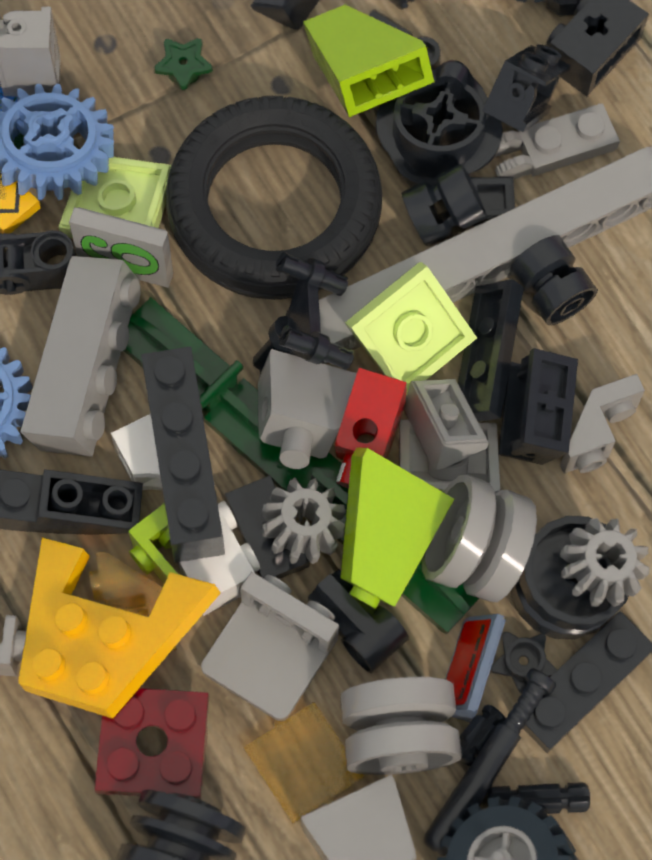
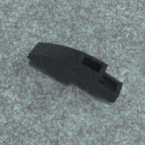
(68, 503)

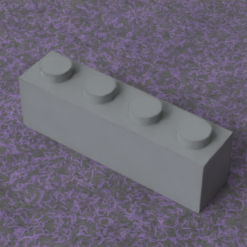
(81, 356)

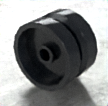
(547, 598)

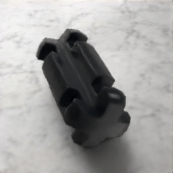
(478, 732)

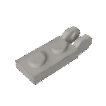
(558, 142)

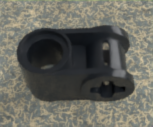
(27, 258)

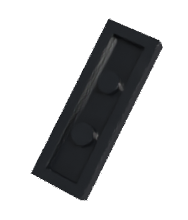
(488, 358)
(587, 680)

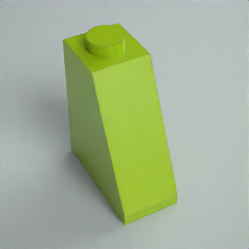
(366, 58)
(387, 527)

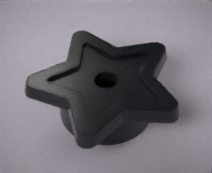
(517, 647)

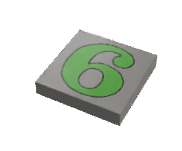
(139, 245)

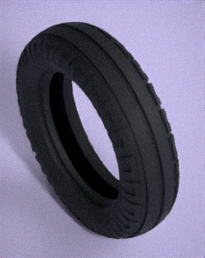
(261, 123)

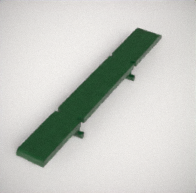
(234, 417)

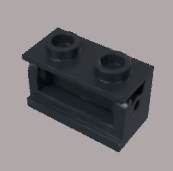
(526, 86)
(538, 407)

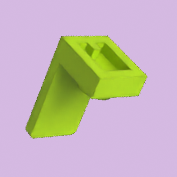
(146, 540)

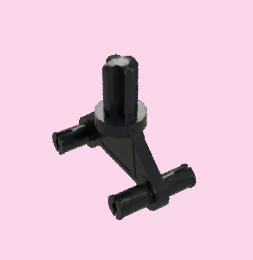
(300, 329)

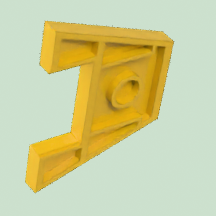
(94, 651)

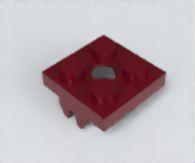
(182, 763)

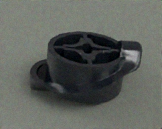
(439, 126)

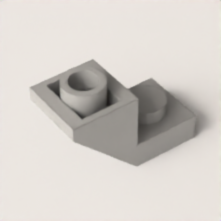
(592, 437)

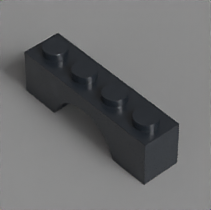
(183, 455)

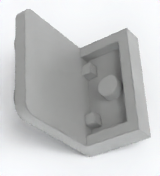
(271, 646)

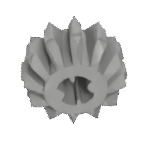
(303, 503)
(617, 578)

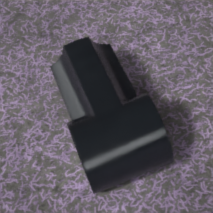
(366, 632)

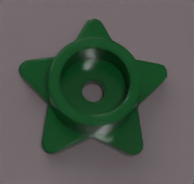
(187, 73)

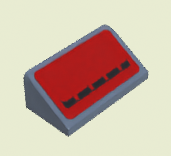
(473, 662)

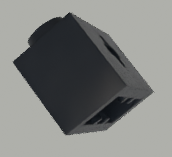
(597, 40)

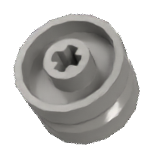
(481, 539)
(400, 726)

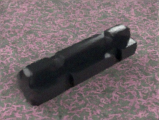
(573, 797)

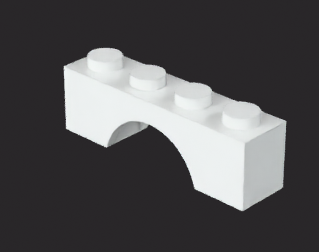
(228, 572)

